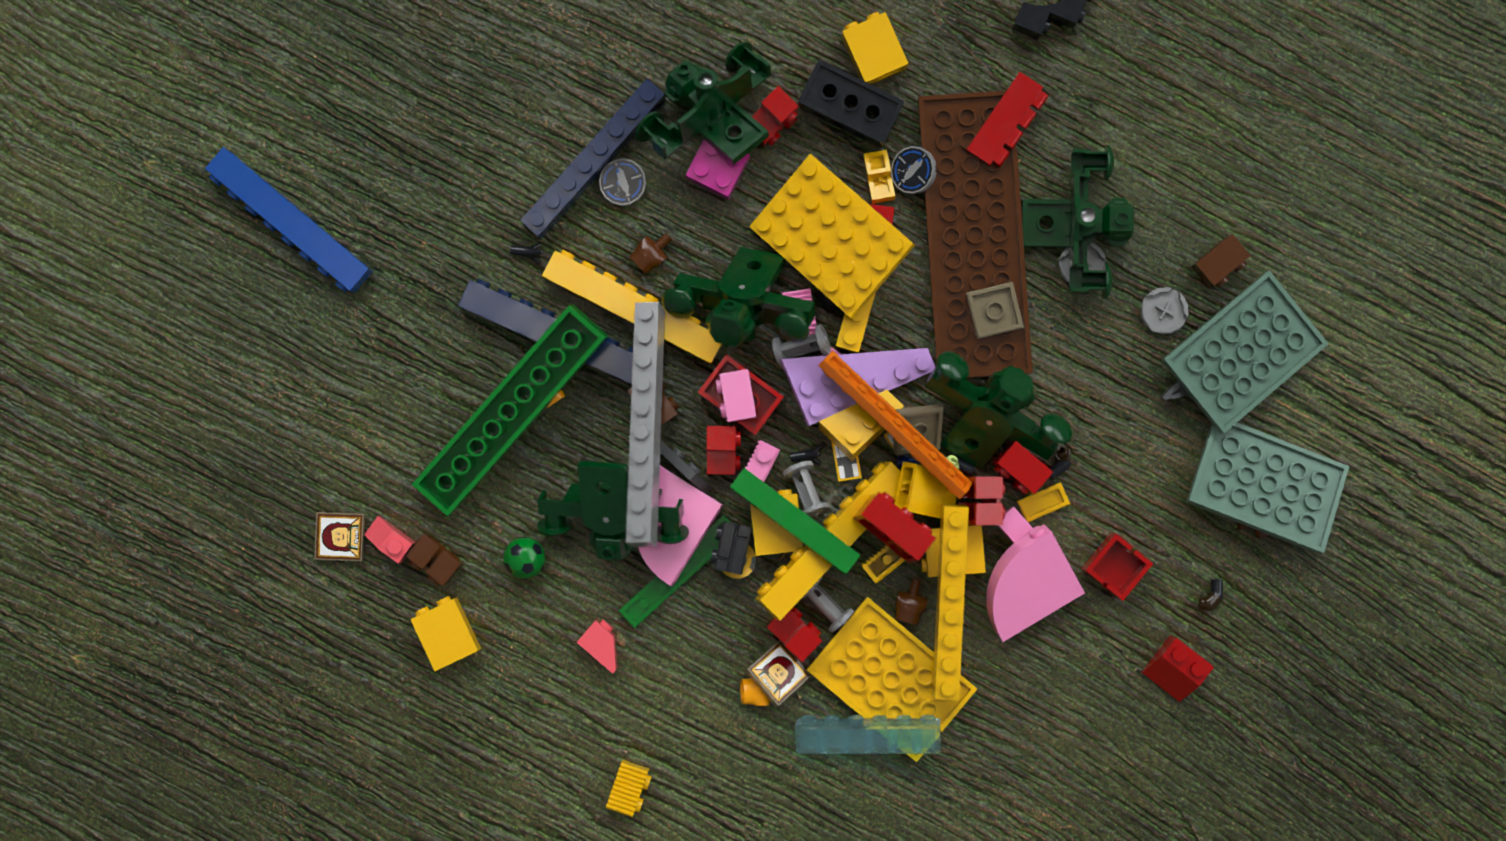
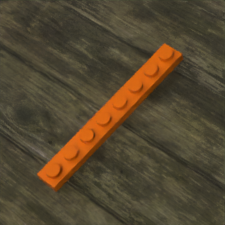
(895, 424)

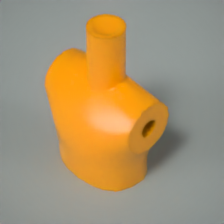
(752, 694)

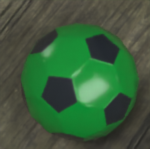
(524, 557)

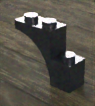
(1033, 18)

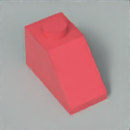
(389, 539)
(601, 644)

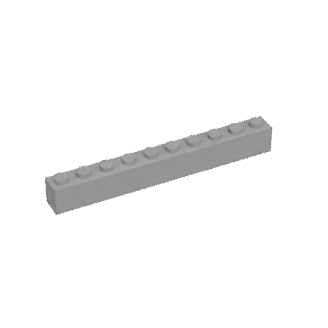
(645, 425)

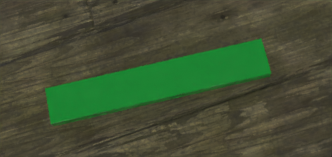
(795, 521)
(658, 591)

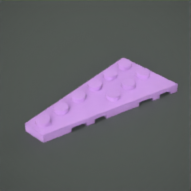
(884, 370)

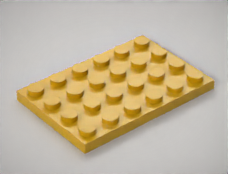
(832, 236)
(883, 669)

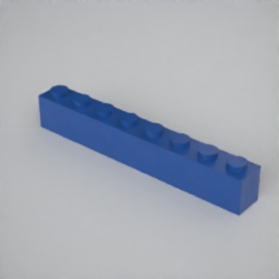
(289, 220)

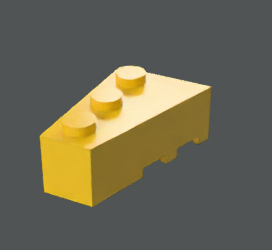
(854, 428)

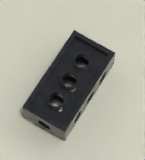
(850, 88)

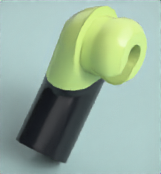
(965, 467)

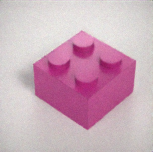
(715, 172)

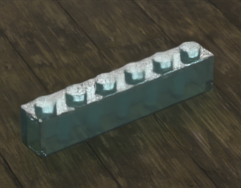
(868, 735)

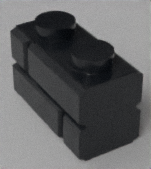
(732, 547)

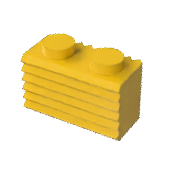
(881, 563)
(627, 788)

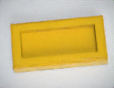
(1043, 502)

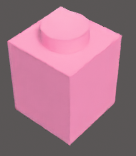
(1014, 525)

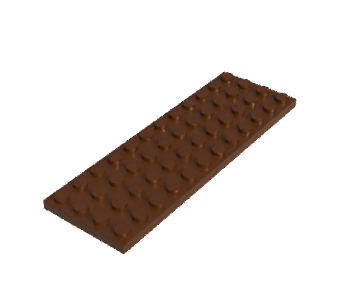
(972, 232)

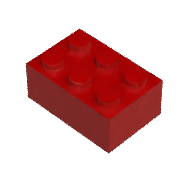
(764, 397)
(895, 527)

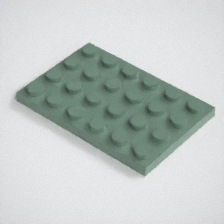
(1244, 352)
(1269, 485)

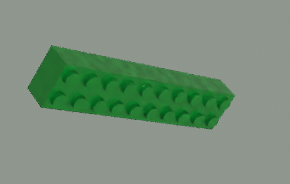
(510, 410)

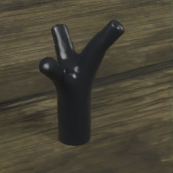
(529, 252)
(808, 454)

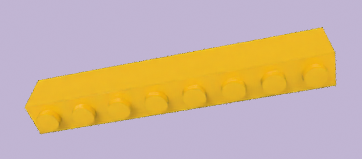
(621, 301)
(806, 566)
(950, 602)

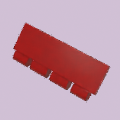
(1009, 113)

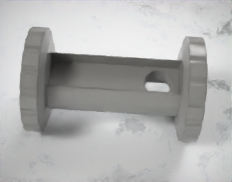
(791, 350)
(806, 489)
(828, 606)

